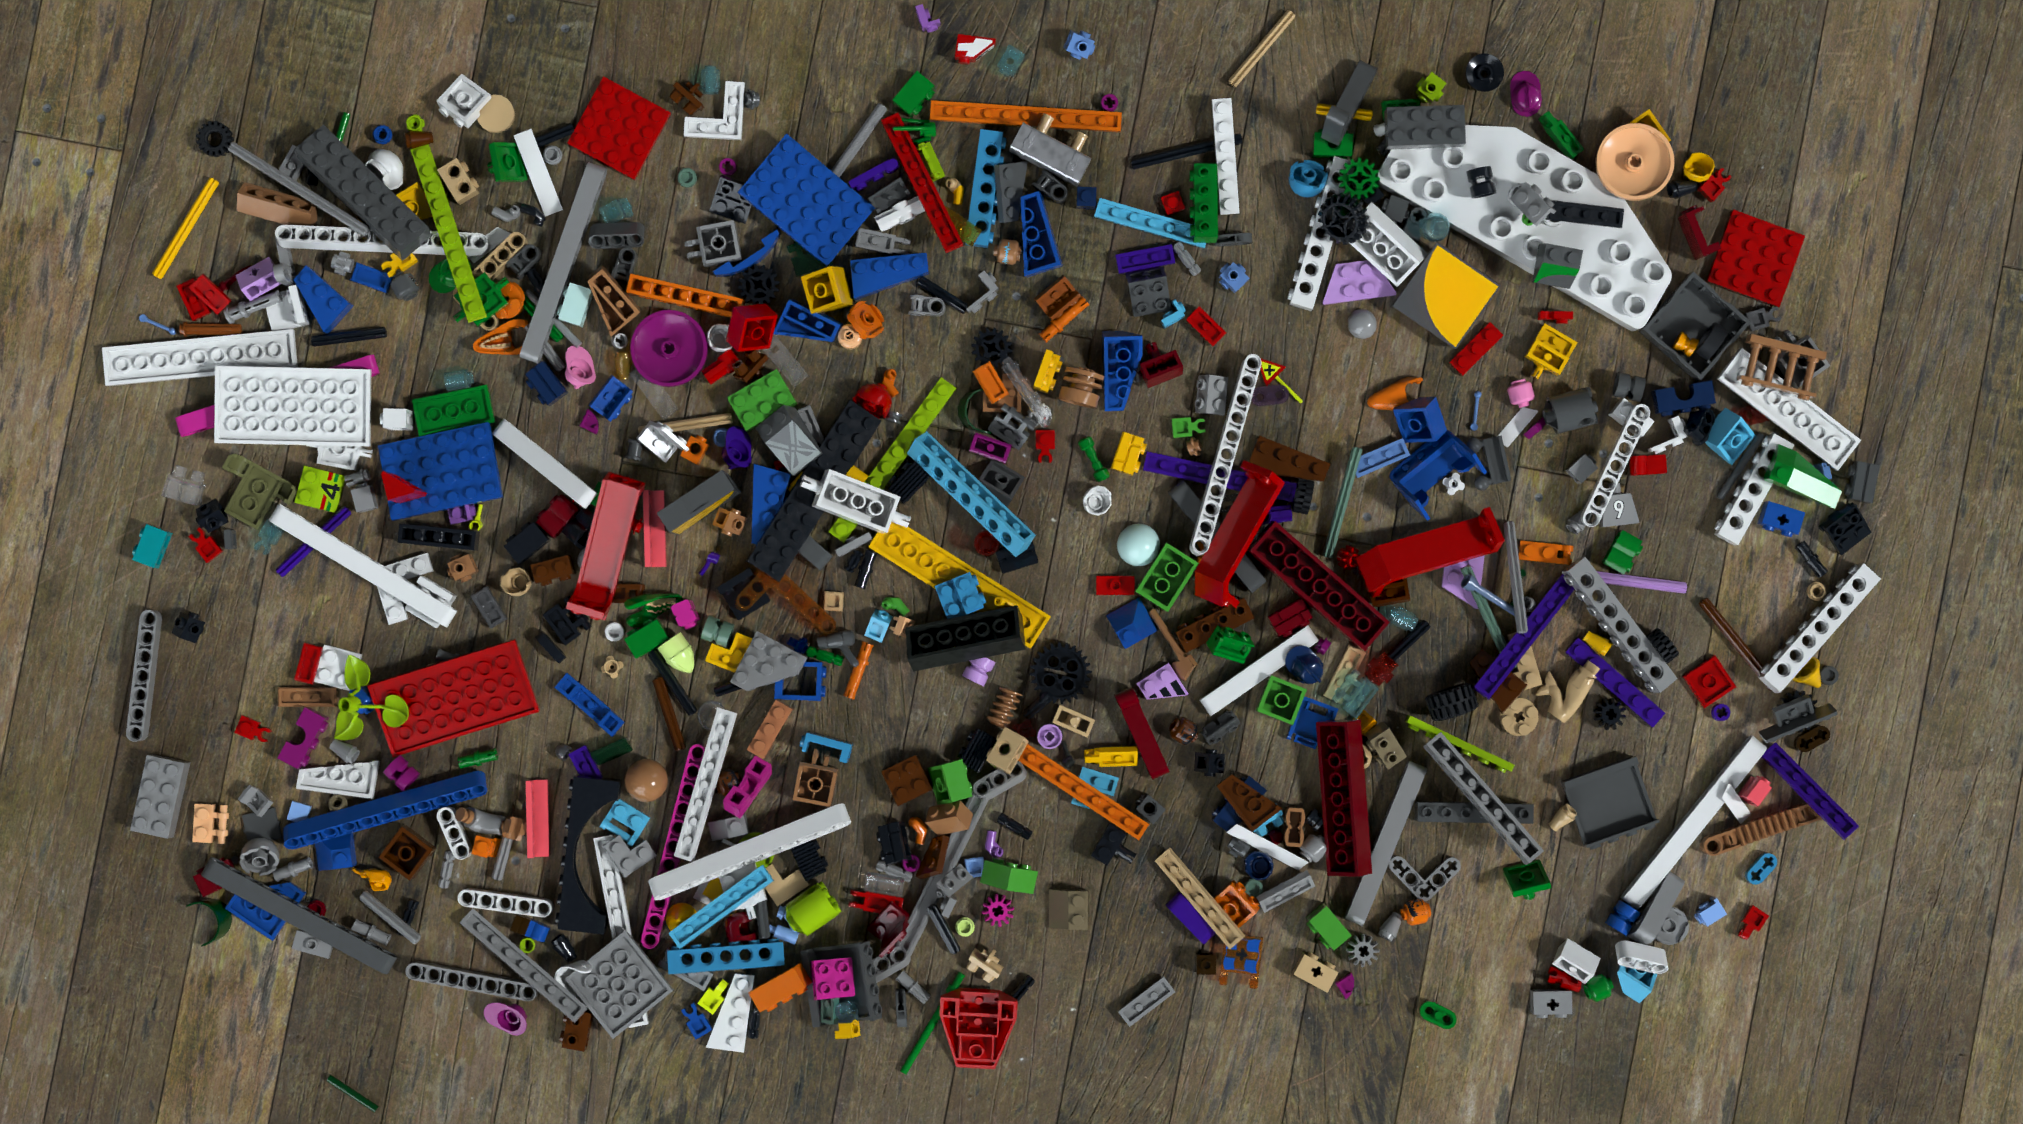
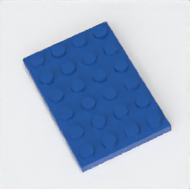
(806, 200)
(449, 465)

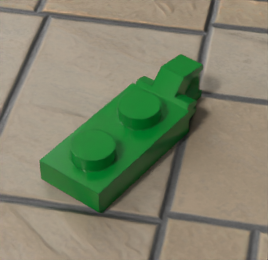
(1561, 135)

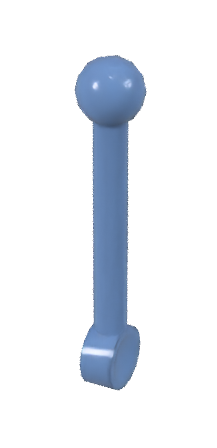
(143, 318)
(1474, 426)

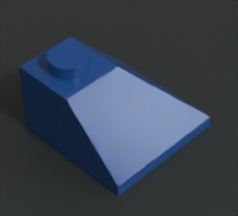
(1131, 623)
(336, 853)

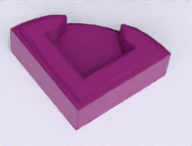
(590, 422)
(1535, 428)
(1346, 985)

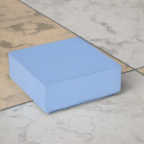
(298, 811)
(974, 866)

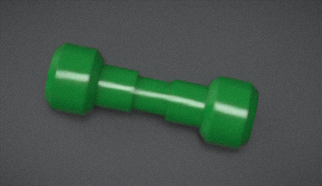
(1086, 444)

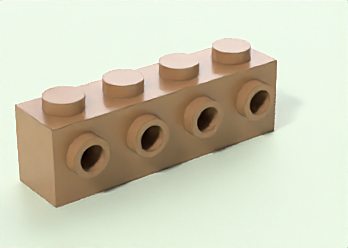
(275, 206)

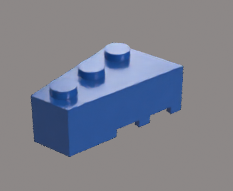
(323, 300)
(799, 322)

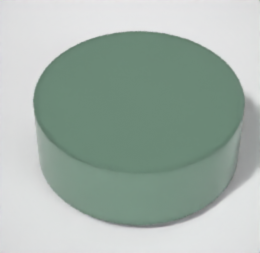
(687, 177)
(1253, 887)

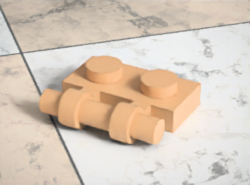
(205, 820)

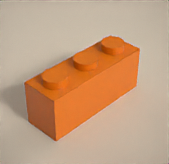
(780, 988)

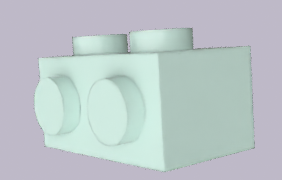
(575, 304)

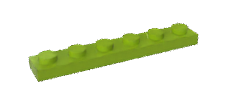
(1466, 748)

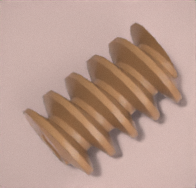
(1003, 707)

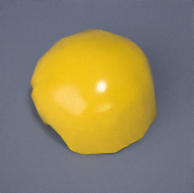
(1698, 167)

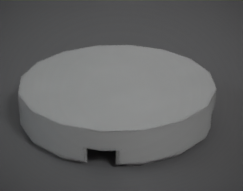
(1674, 928)

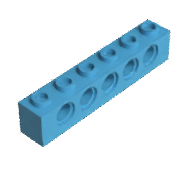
(986, 139)
(775, 959)

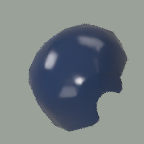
(1259, 865)

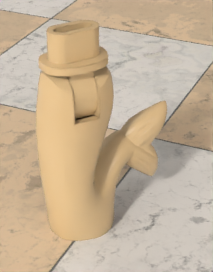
(1576, 691)

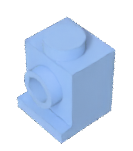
(1710, 912)

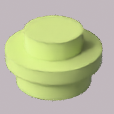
(964, 926)

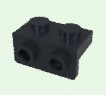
(1010, 563)

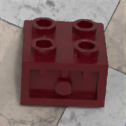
(889, 927)

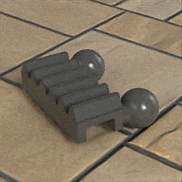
(1496, 461)

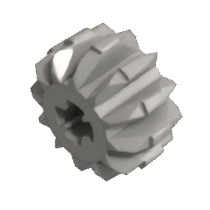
(1356, 953)

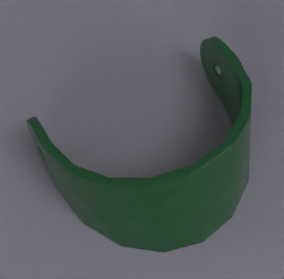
(962, 411)
(223, 916)

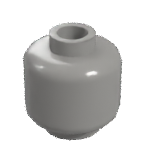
(1313, 848)

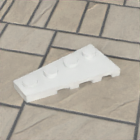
(346, 780)
(732, 1022)

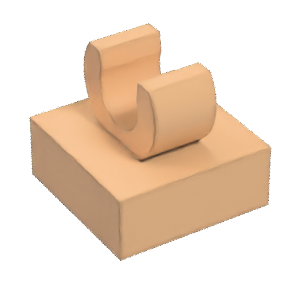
(902, 622)

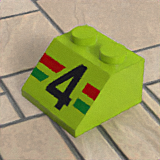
(320, 489)

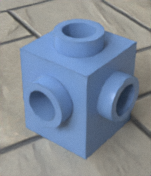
(1073, 44)
(1233, 284)

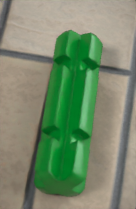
(824, 656)

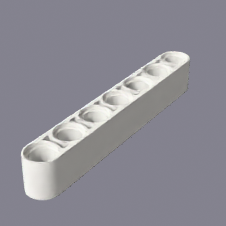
(1623, 459)
(544, 463)
(1256, 671)

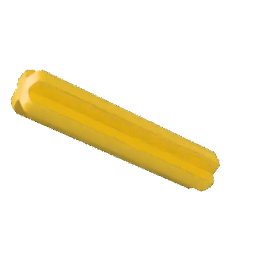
(1361, 114)

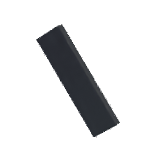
(1587, 214)

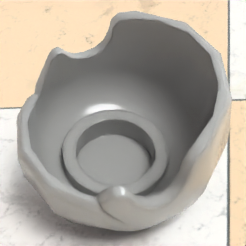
(1362, 323)

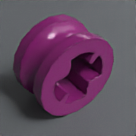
(1113, 99)
(732, 163)
(910, 868)

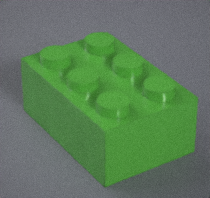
(761, 399)
(1166, 577)

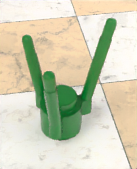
(926, 129)

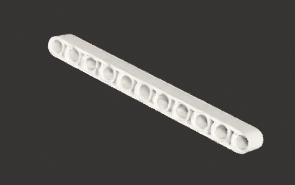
(370, 245)
(1230, 446)
(362, 565)
(1693, 823)
(749, 852)

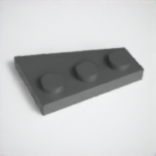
(1009, 189)

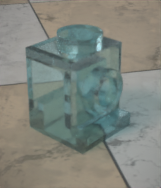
(1016, 55)

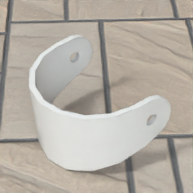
(564, 971)

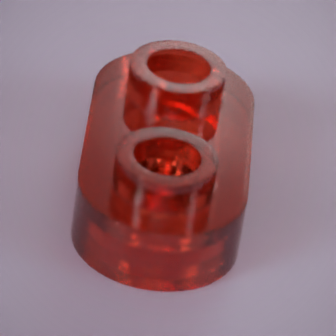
(1757, 417)

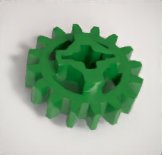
(1367, 178)

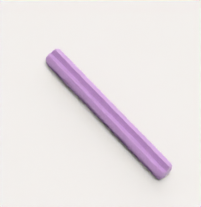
(1643, 582)

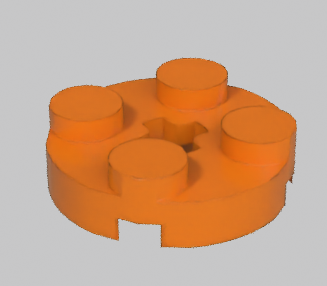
(515, 301)
(858, 316)

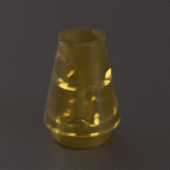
(623, 364)

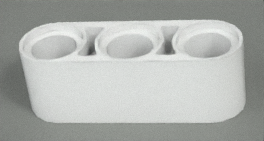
(446, 827)
(1641, 957)

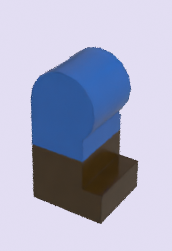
(530, 928)

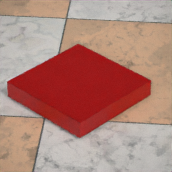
(1709, 681)

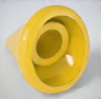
(1810, 674)
(678, 914)

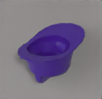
(737, 448)

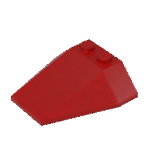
(977, 1025)

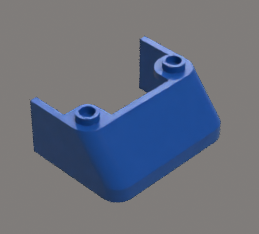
(1429, 466)

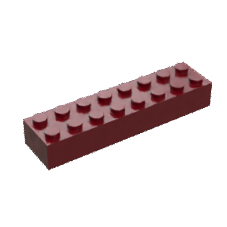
(1318, 585)
(1344, 797)

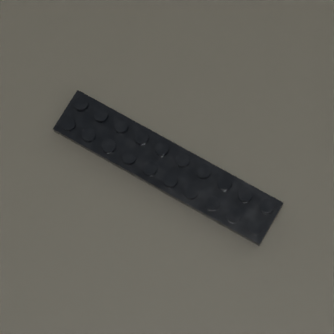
(796, 515)

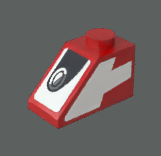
(972, 48)

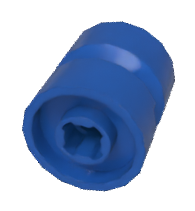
(1622, 917)

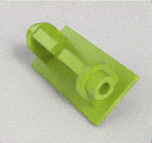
(930, 161)

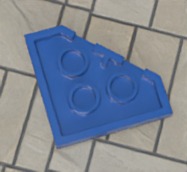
(259, 919)

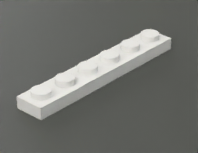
(1225, 156)

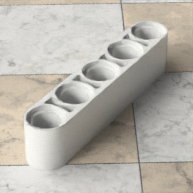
(496, 902)

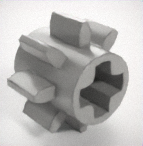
(342, 263)

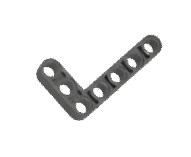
(1341, 115)

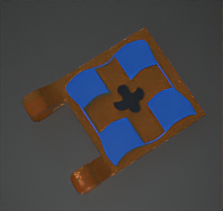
(1243, 959)

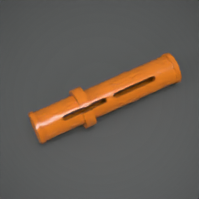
(1058, 324)
(858, 671)

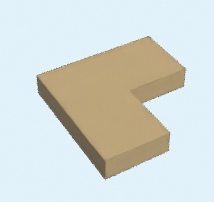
(783, 889)

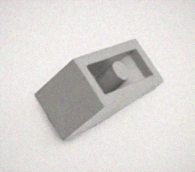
(728, 828)

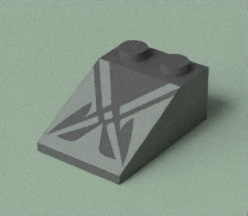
(789, 439)

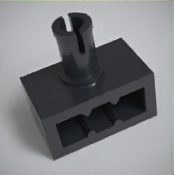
(1111, 845)

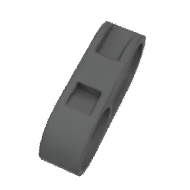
(1234, 239)
(901, 1009)

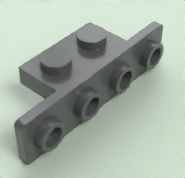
(1796, 716)

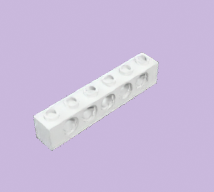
(1723, 528)

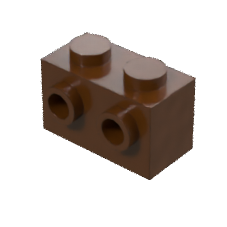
(553, 569)
(576, 1034)

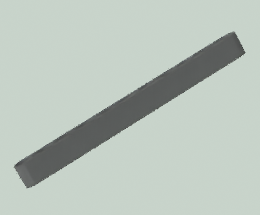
(299, 915)

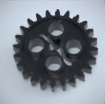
(1064, 655)

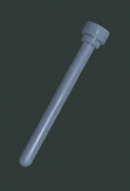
(1470, 583)

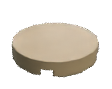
(497, 114)

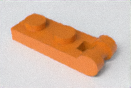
(1544, 552)

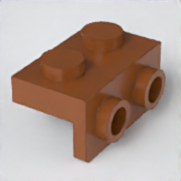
(1057, 298)

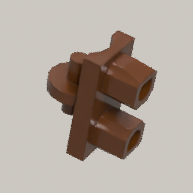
(680, 92)
(751, 368)

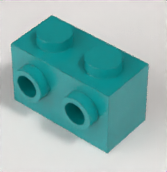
(151, 546)

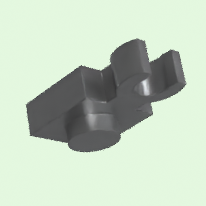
(1760, 319)

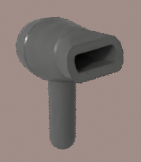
(841, 640)

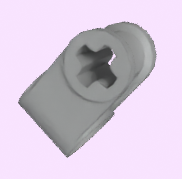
(925, 306)

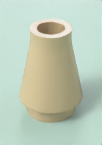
(1563, 816)

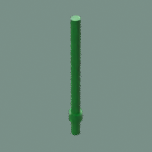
(930, 1026)

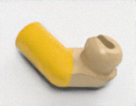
(957, 189)

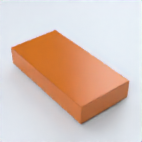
(990, 382)

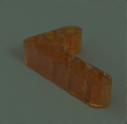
(788, 596)

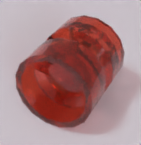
(986, 543)

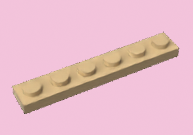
(1200, 898)

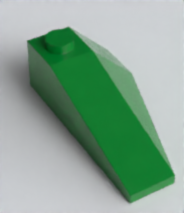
(1797, 475)

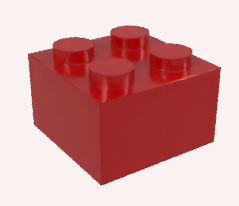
(751, 327)

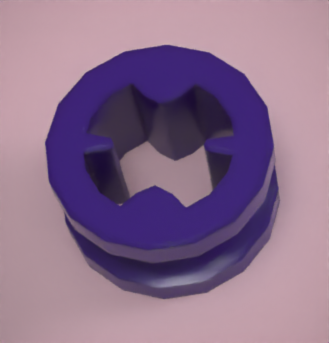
(1720, 706)

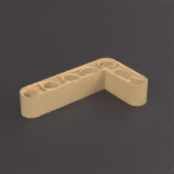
(494, 258)

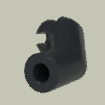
(535, 212)

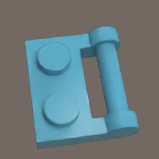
(628, 816)

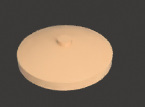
(1635, 162)

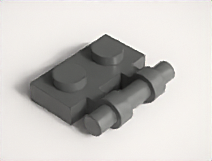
(1008, 430)

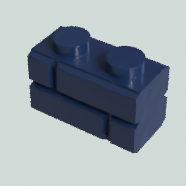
(545, 383)

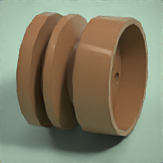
(1081, 387)

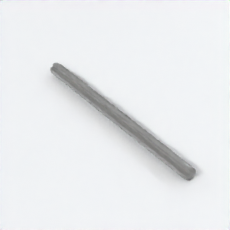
(298, 188)

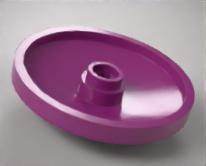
(669, 348)

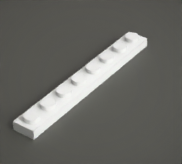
(705, 784)

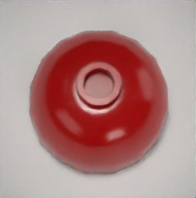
(874, 399)

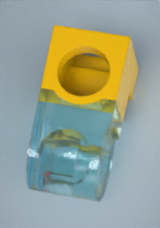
(847, 1020)

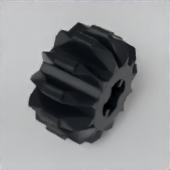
(1614, 708)

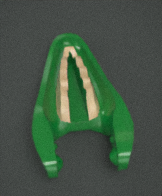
(652, 605)

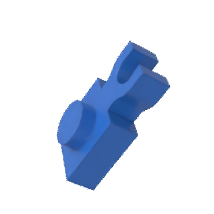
(698, 1023)

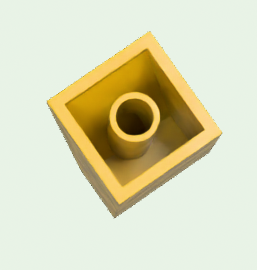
(827, 290)

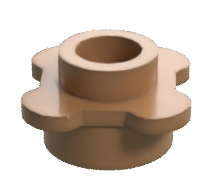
(1194, 446)

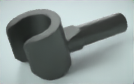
(1068, 761)

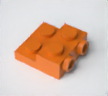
(1237, 903)

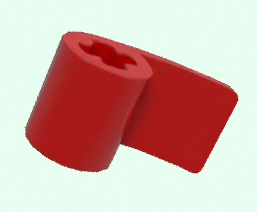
(1647, 465)

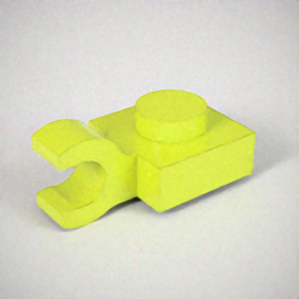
(712, 998)

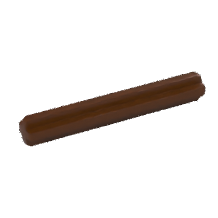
(669, 714)

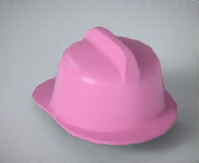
(579, 367)

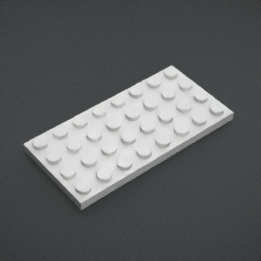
(292, 406)

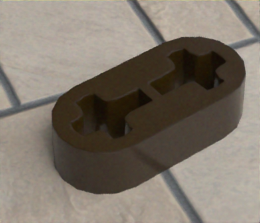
(1810, 735)

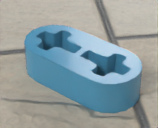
(1765, 871)

